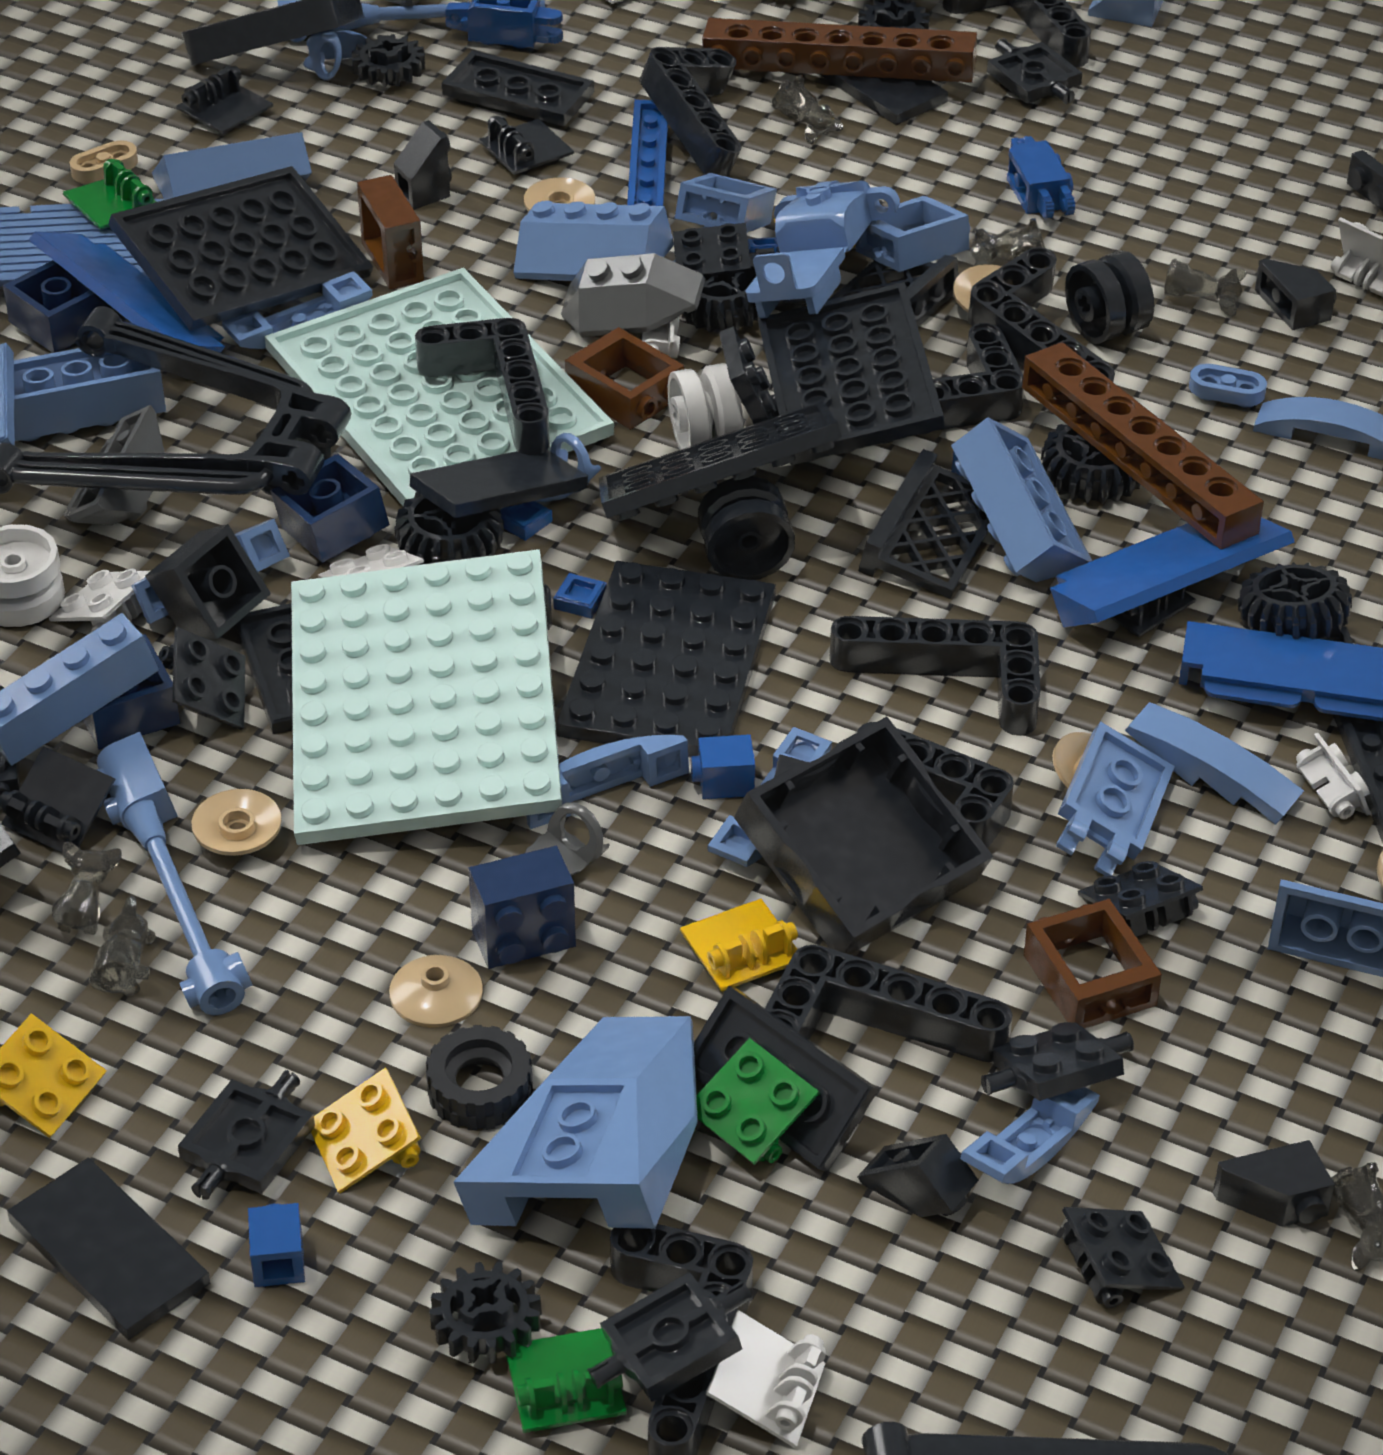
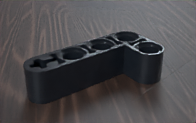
(974, 787)

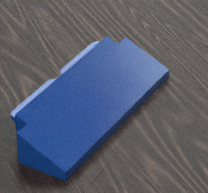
(121, 286)
(1153, 570)
(1285, 670)

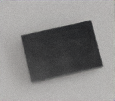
(747, 380)

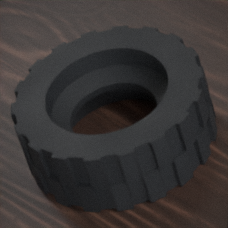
(474, 1047)

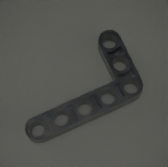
(1050, 20)
(268, 27)
(678, 86)
(1006, 300)
(499, 347)
(991, 387)
(948, 649)
(888, 1000)
(650, 1261)

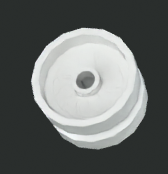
(703, 405)
(28, 576)

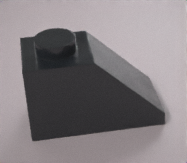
(1295, 293)
(921, 1176)
(1277, 1184)

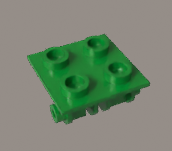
(115, 193)
(753, 1102)
(555, 1385)

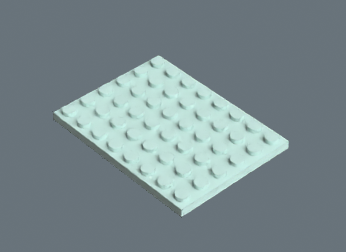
(414, 420)
(422, 698)

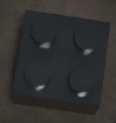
(208, 583)

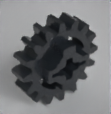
(894, 14)
(388, 60)
(485, 1312)

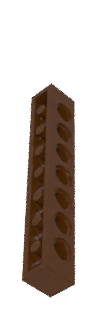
(845, 49)
(1143, 446)

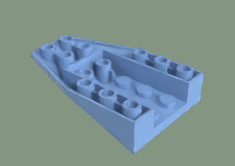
(597, 1128)

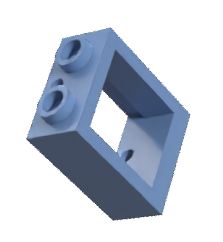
(729, 198)
(916, 234)

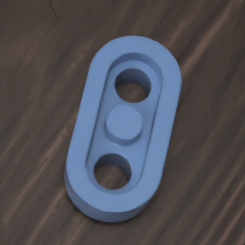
(1227, 385)

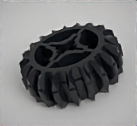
(725, 302)
(1082, 469)
(439, 537)
(1295, 601)

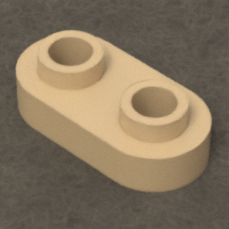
(88, 165)

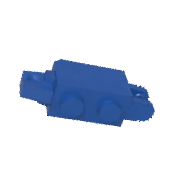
(505, 22)
(1039, 178)

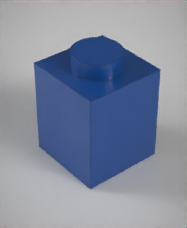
(724, 766)
(276, 1244)

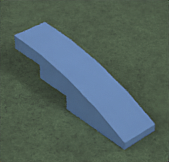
(1215, 759)

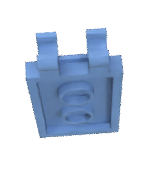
(1113, 797)

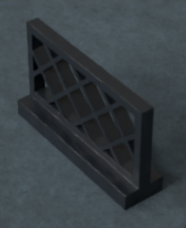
(925, 292)
(916, 493)

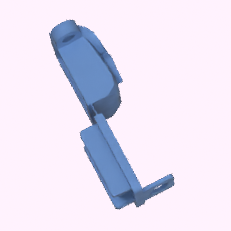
(812, 241)

